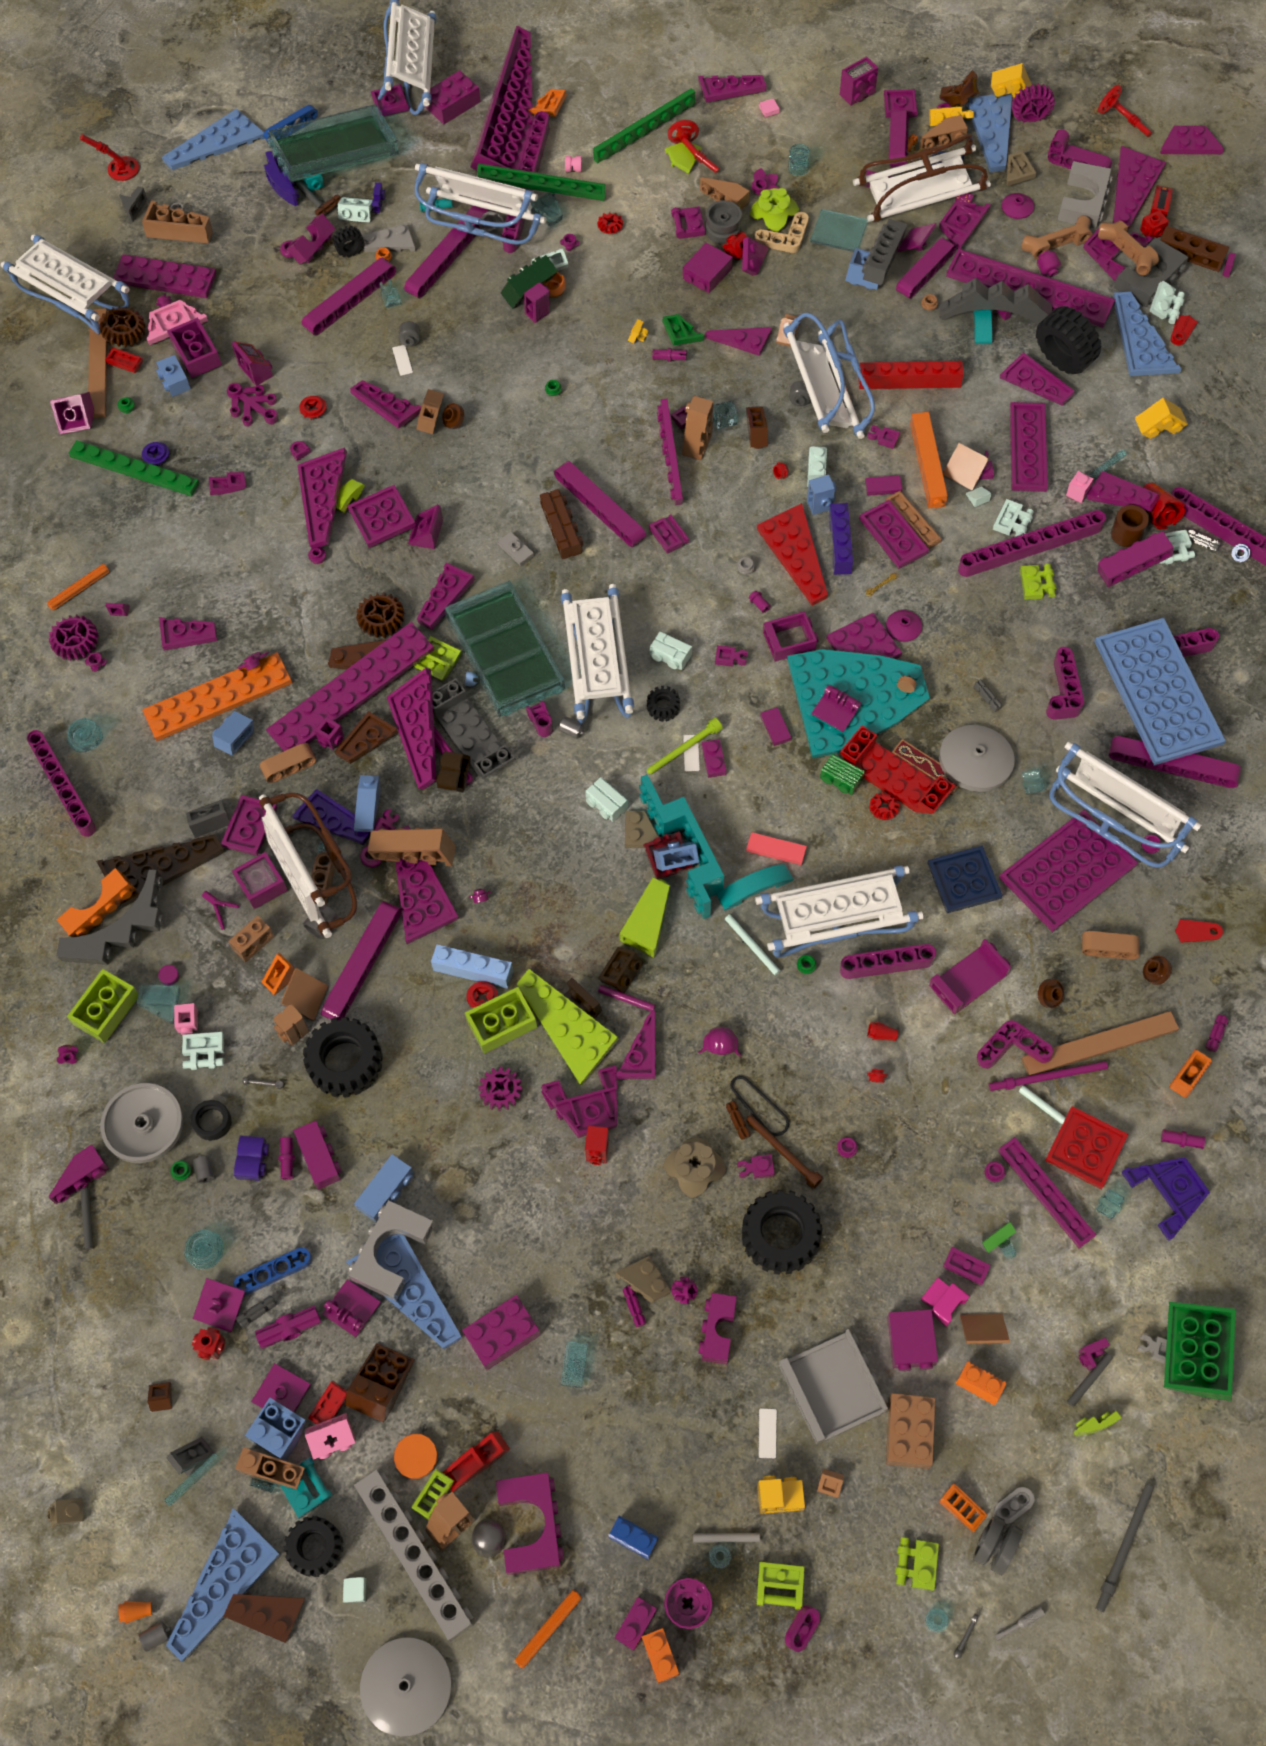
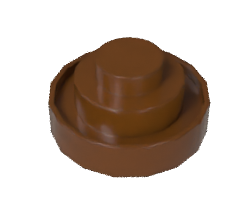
(453, 416)
(1157, 970)
(1050, 993)

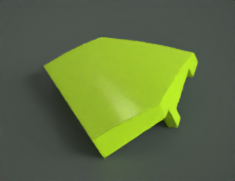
(681, 156)

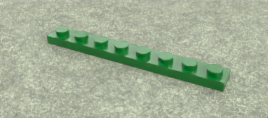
(644, 126)
(542, 182)
(134, 468)

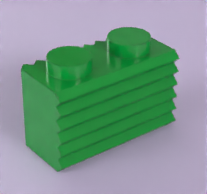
(842, 774)

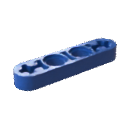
(305, 114)
(271, 1268)

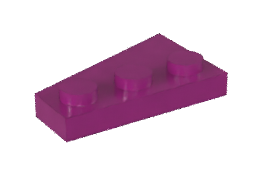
(183, 634)

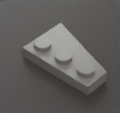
(390, 238)

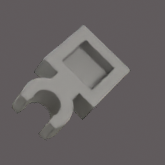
(1157, 1347)

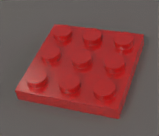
(1086, 1147)

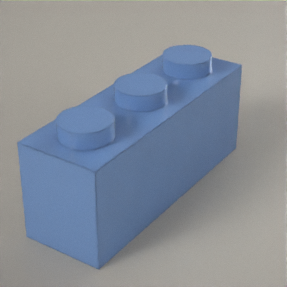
(384, 1187)

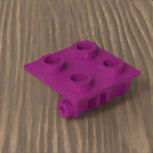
(836, 708)
(351, 1308)

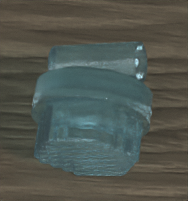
(1033, 781)
(1110, 1204)

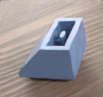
(276, 1429)

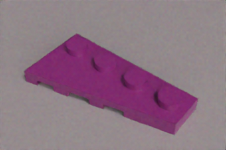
(724, 88)

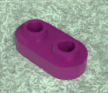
(802, 1628)

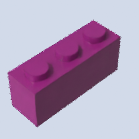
(318, 1154)

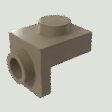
(65, 1512)

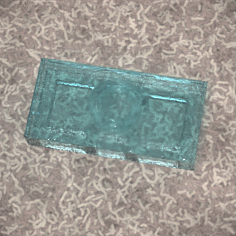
(574, 1364)

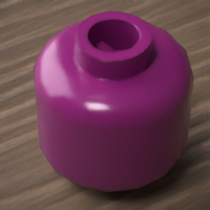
(1048, 263)

